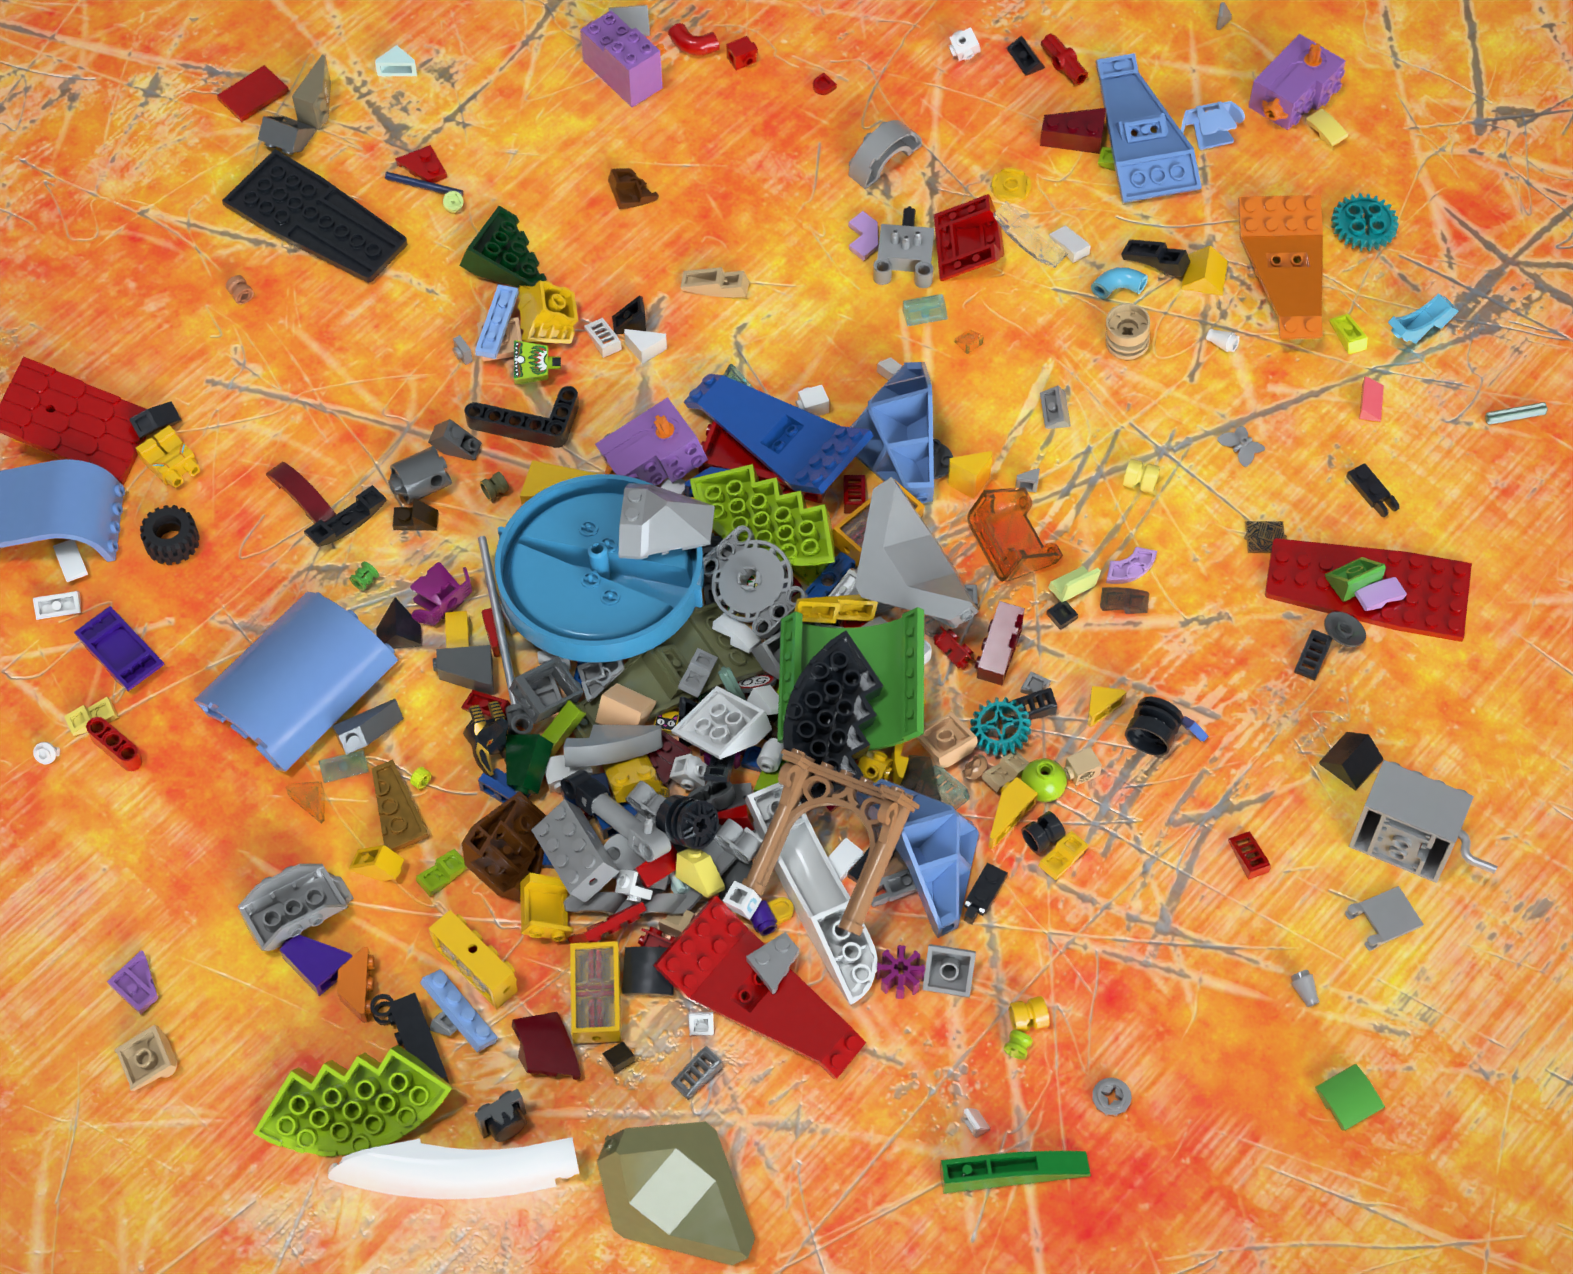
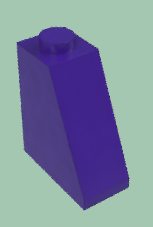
(314, 961)

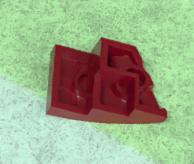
(545, 1045)

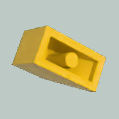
(377, 863)

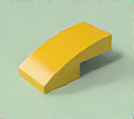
(456, 629)
(1063, 855)

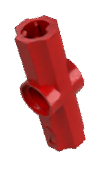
(1064, 59)

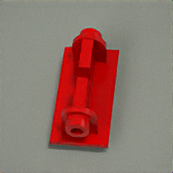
(960, 654)
(654, 938)

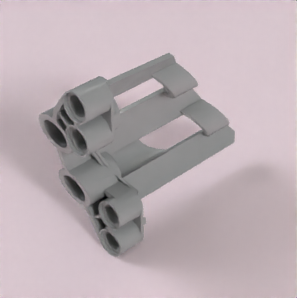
(728, 845)

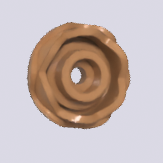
(976, 767)

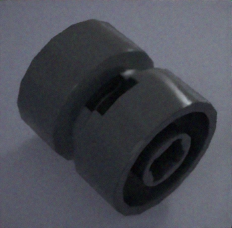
(1041, 833)

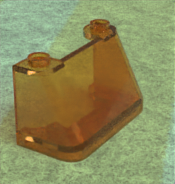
(1007, 534)

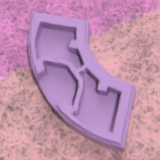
(1132, 567)

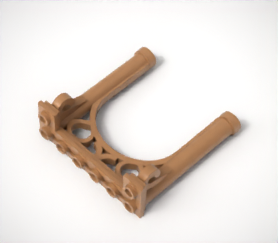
(892, 816)

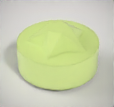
(453, 201)

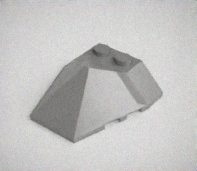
(661, 521)

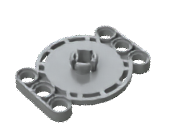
(772, 586)

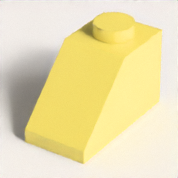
(699, 872)

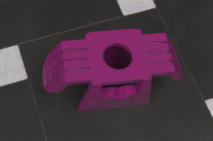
(438, 594)

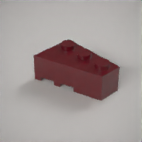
(1074, 130)

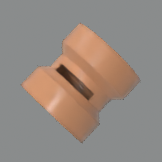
(239, 289)

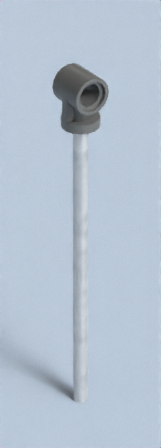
(514, 713)

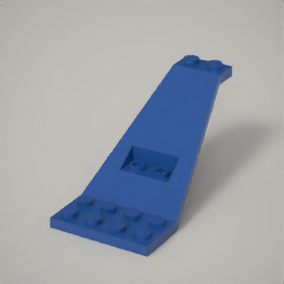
(786, 439)

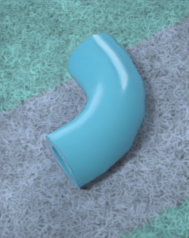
(1119, 278)

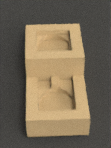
(1007, 770)

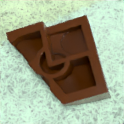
(629, 189)

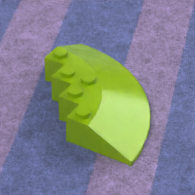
(772, 517)
(353, 1107)

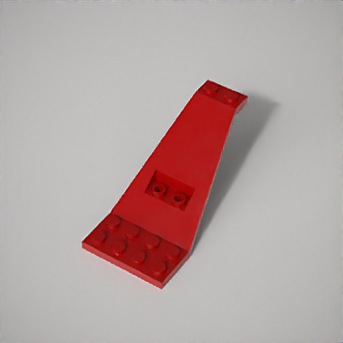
(712, 971)

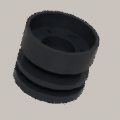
(1154, 726)
(687, 821)

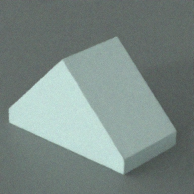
(396, 63)

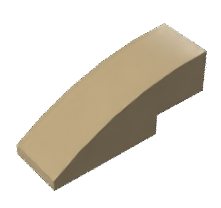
(715, 283)

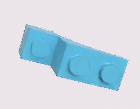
(1417, 324)

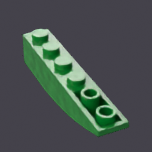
(1011, 1169)

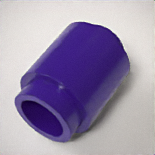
(764, 919)

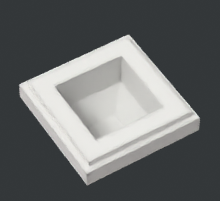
(701, 1023)

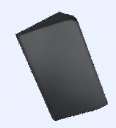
(1025, 56)

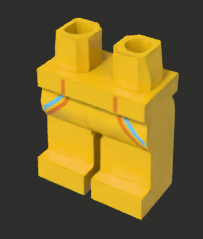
(168, 457)

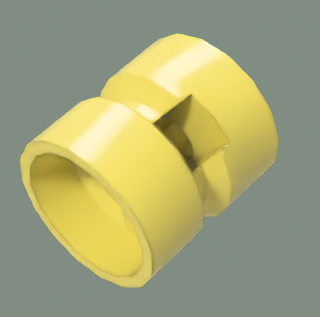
(1141, 476)

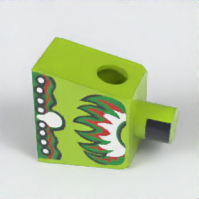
(532, 362)

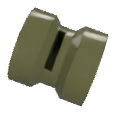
(494, 486)

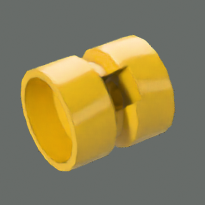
(1029, 1014)

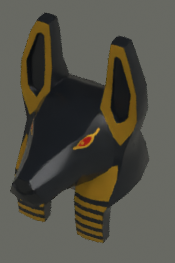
(487, 736)

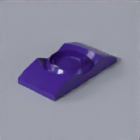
(118, 648)

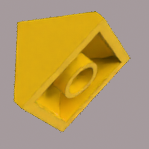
(1205, 272)
(970, 473)

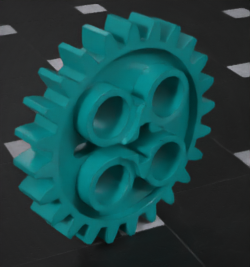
(1351, 225)

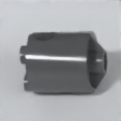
(419, 475)

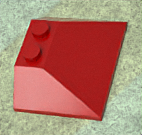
(967, 237)

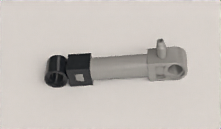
(595, 799)

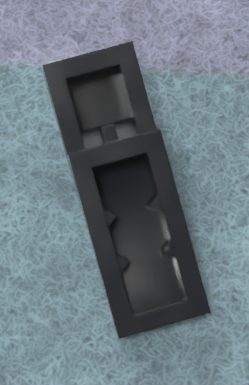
(1157, 255)

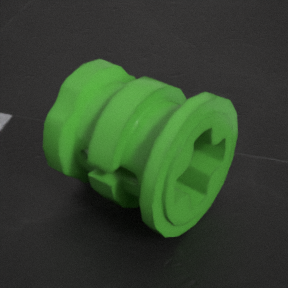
(360, 582)

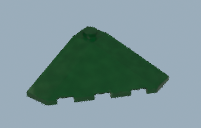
(502, 252)

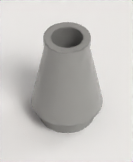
(1305, 986)

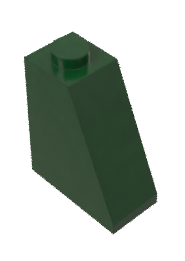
(526, 761)

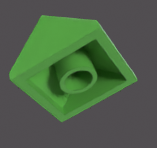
(1355, 576)

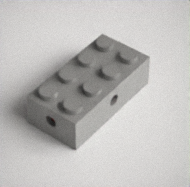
(575, 851)

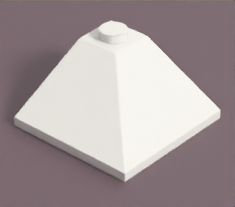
(723, 724)

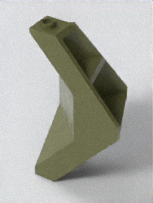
(675, 1191)

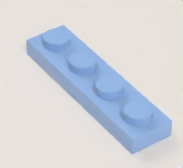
(496, 321)
(458, 1010)

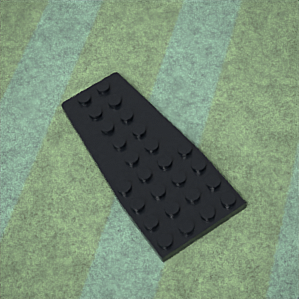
(315, 217)

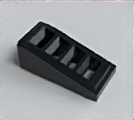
(1319, 642)
(1040, 697)

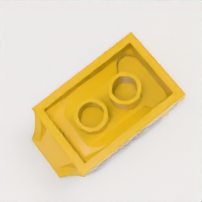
(626, 774)

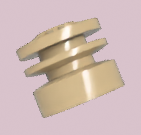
(1127, 331)

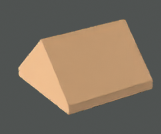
(624, 707)

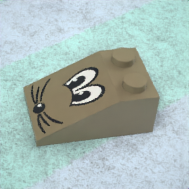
(313, 95)

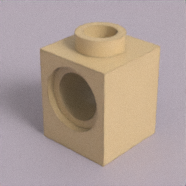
(1082, 766)

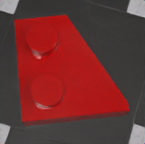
(423, 164)

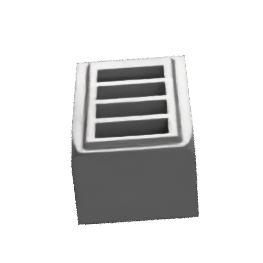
(699, 1059)

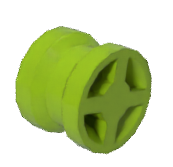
(1018, 1044)

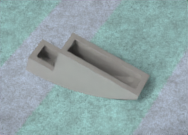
(612, 744)

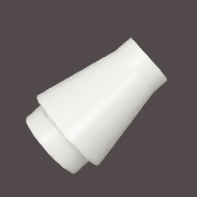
(1225, 340)

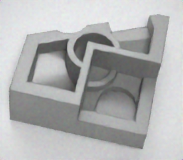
(598, 675)

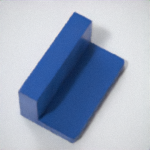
(496, 786)

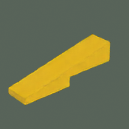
(836, 607)

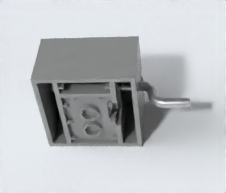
(1410, 811)

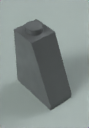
(466, 667)

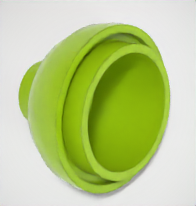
(1047, 786)

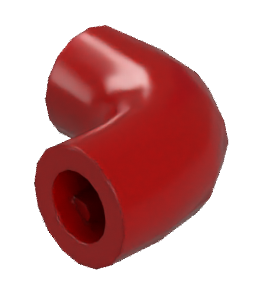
(693, 44)

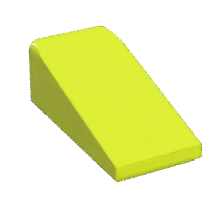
(1349, 333)

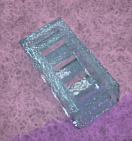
(957, 795)

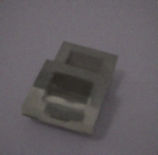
(1127, 599)

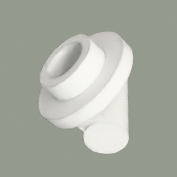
(45, 752)

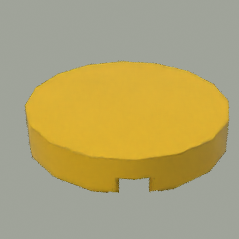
(1011, 185)

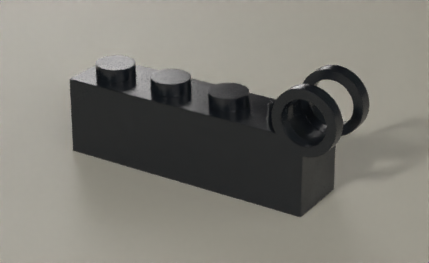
(412, 1029)

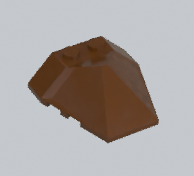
(503, 847)

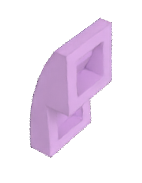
(1377, 594)

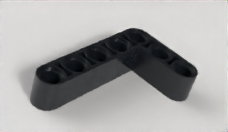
(523, 425)

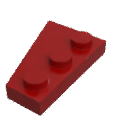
(612, 924)

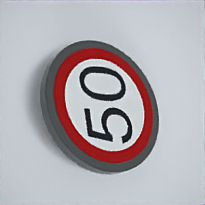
(757, 681)

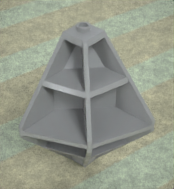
(906, 564)

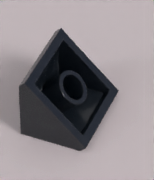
(1352, 759)

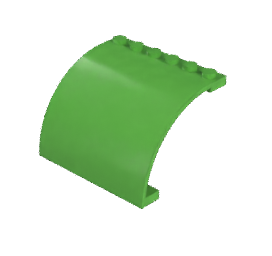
(893, 653)

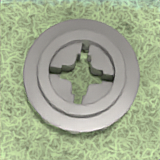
(1104, 1088)

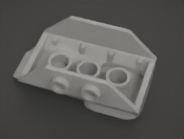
(291, 903)

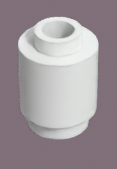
(770, 756)

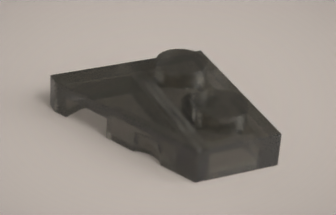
(921, 777)

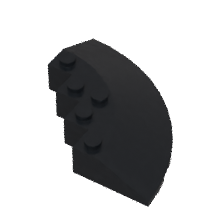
(832, 709)

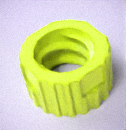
(420, 778)

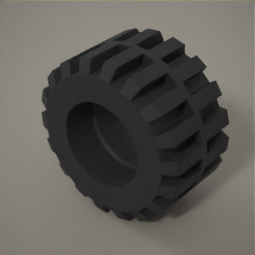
(165, 521)

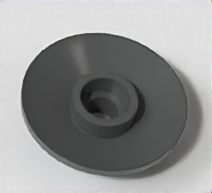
(1345, 629)

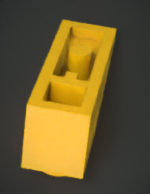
(1014, 804)

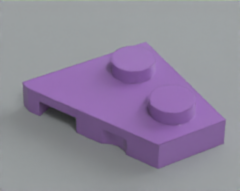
(135, 983)

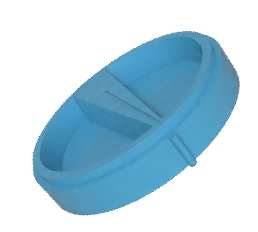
(572, 590)

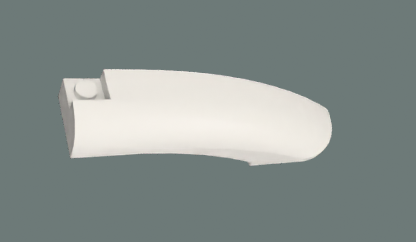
(818, 898)
(456, 1173)

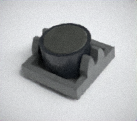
(503, 1117)

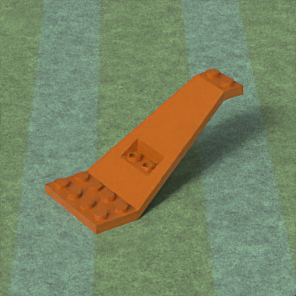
(1287, 230)

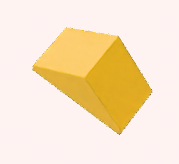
(1103, 702)

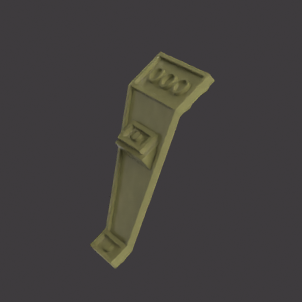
(662, 668)

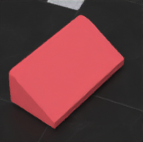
(1371, 400)

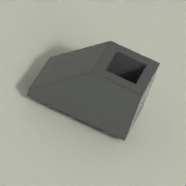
(454, 440)

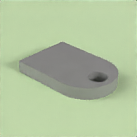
(629, 859)

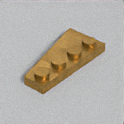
(398, 815)

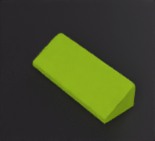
(563, 725)

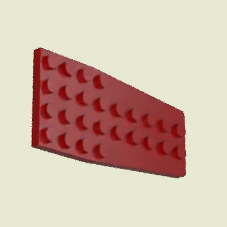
(1434, 586)

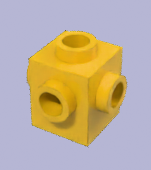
(875, 766)

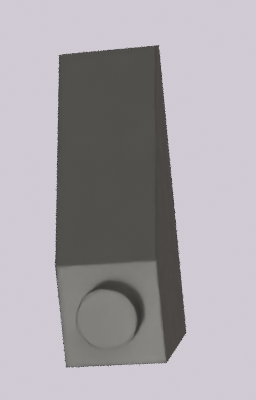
(367, 726)

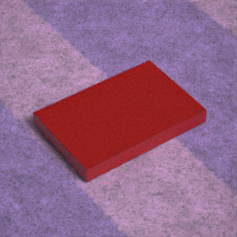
(253, 93)

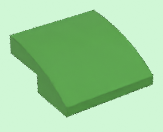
(1349, 1097)

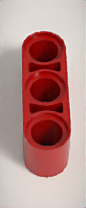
(118, 752)

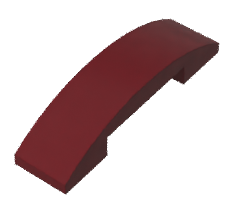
(301, 492)

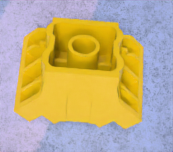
(547, 313)

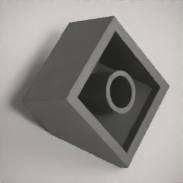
(285, 133)

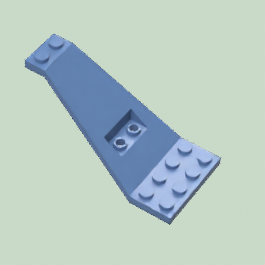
(1150, 162)

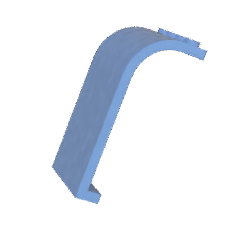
(63, 502)

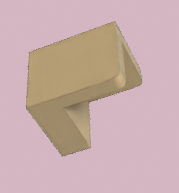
(675, 924)

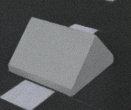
(634, 16)
(949, 970)

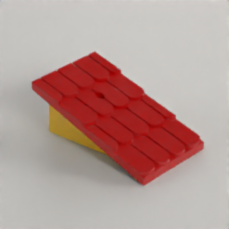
(70, 419)

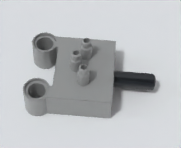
(905, 249)

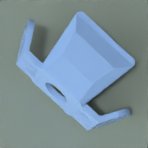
(1213, 126)

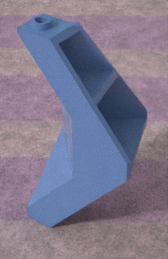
(902, 431)
(939, 854)

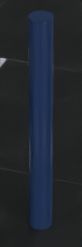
(420, 183)

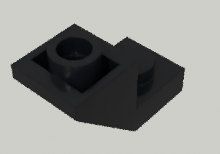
(155, 418)

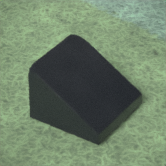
(619, 1057)

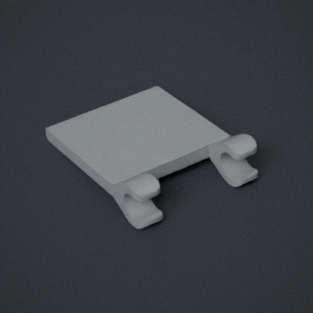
(1389, 916)

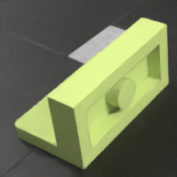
(1074, 583)

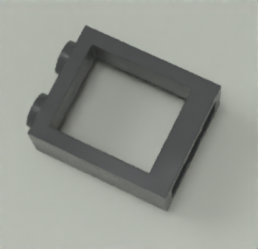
(529, 700)

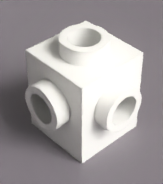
(964, 44)
(688, 771)

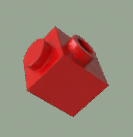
(741, 52)

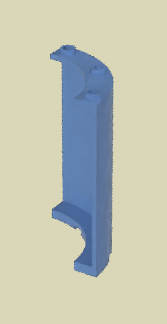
(298, 678)

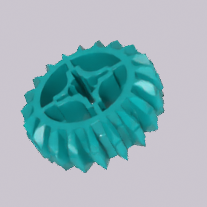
(1020, 723)

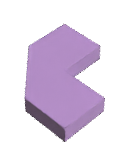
(868, 231)

